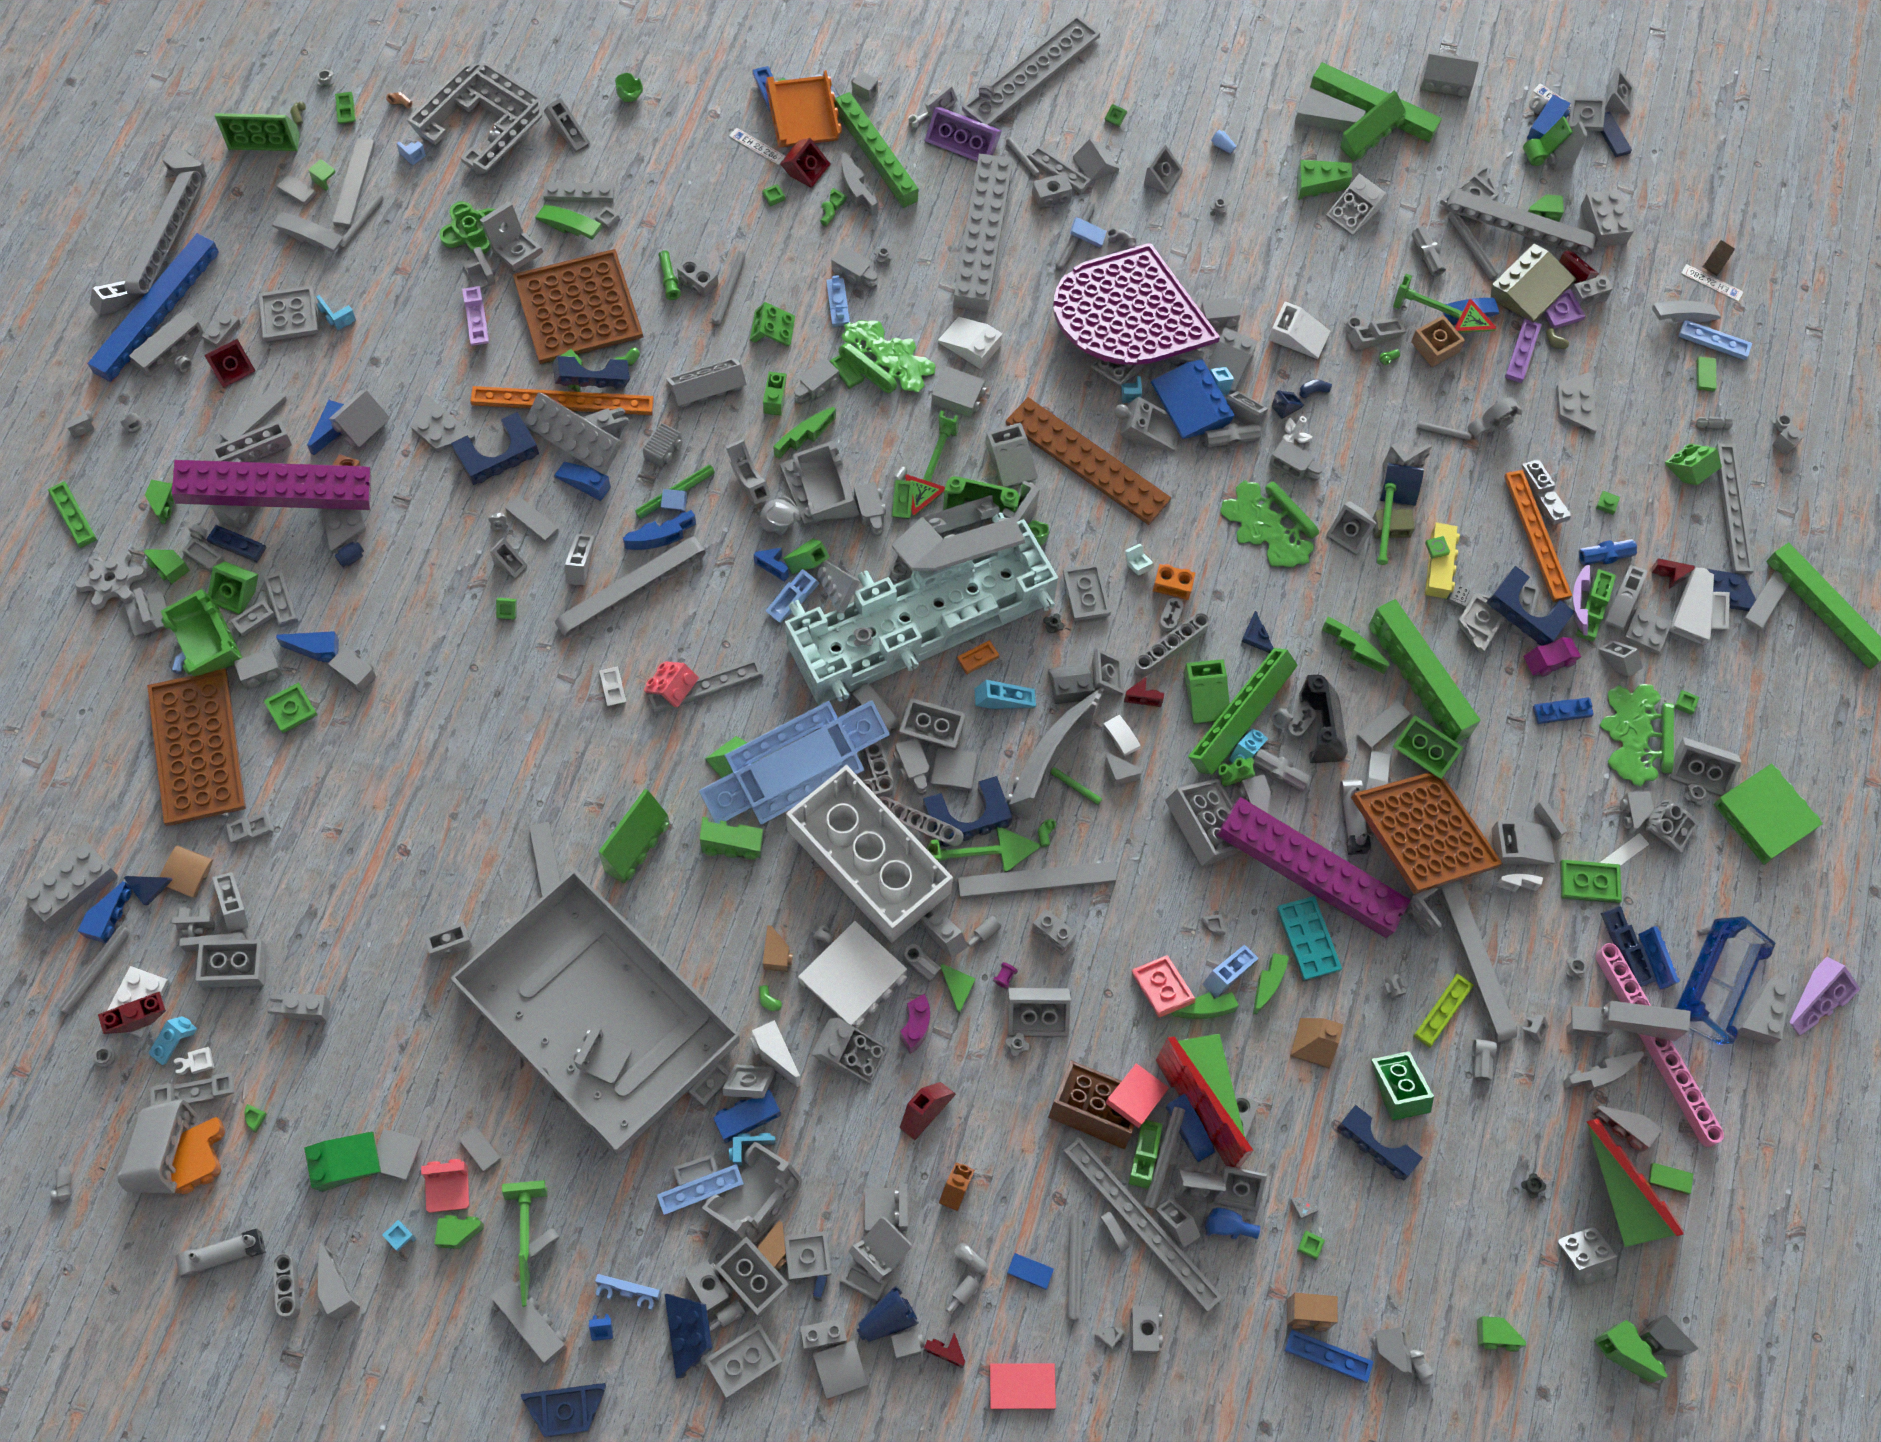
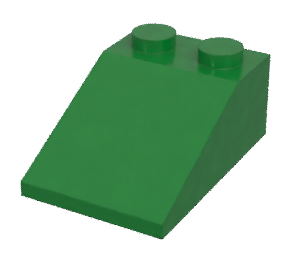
(1402, 1086)
(342, 1161)

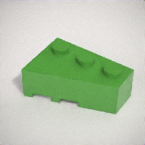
(1322, 177)

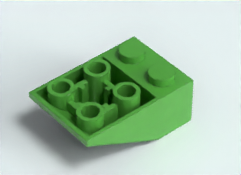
(1206, 689)
(1628, 1350)

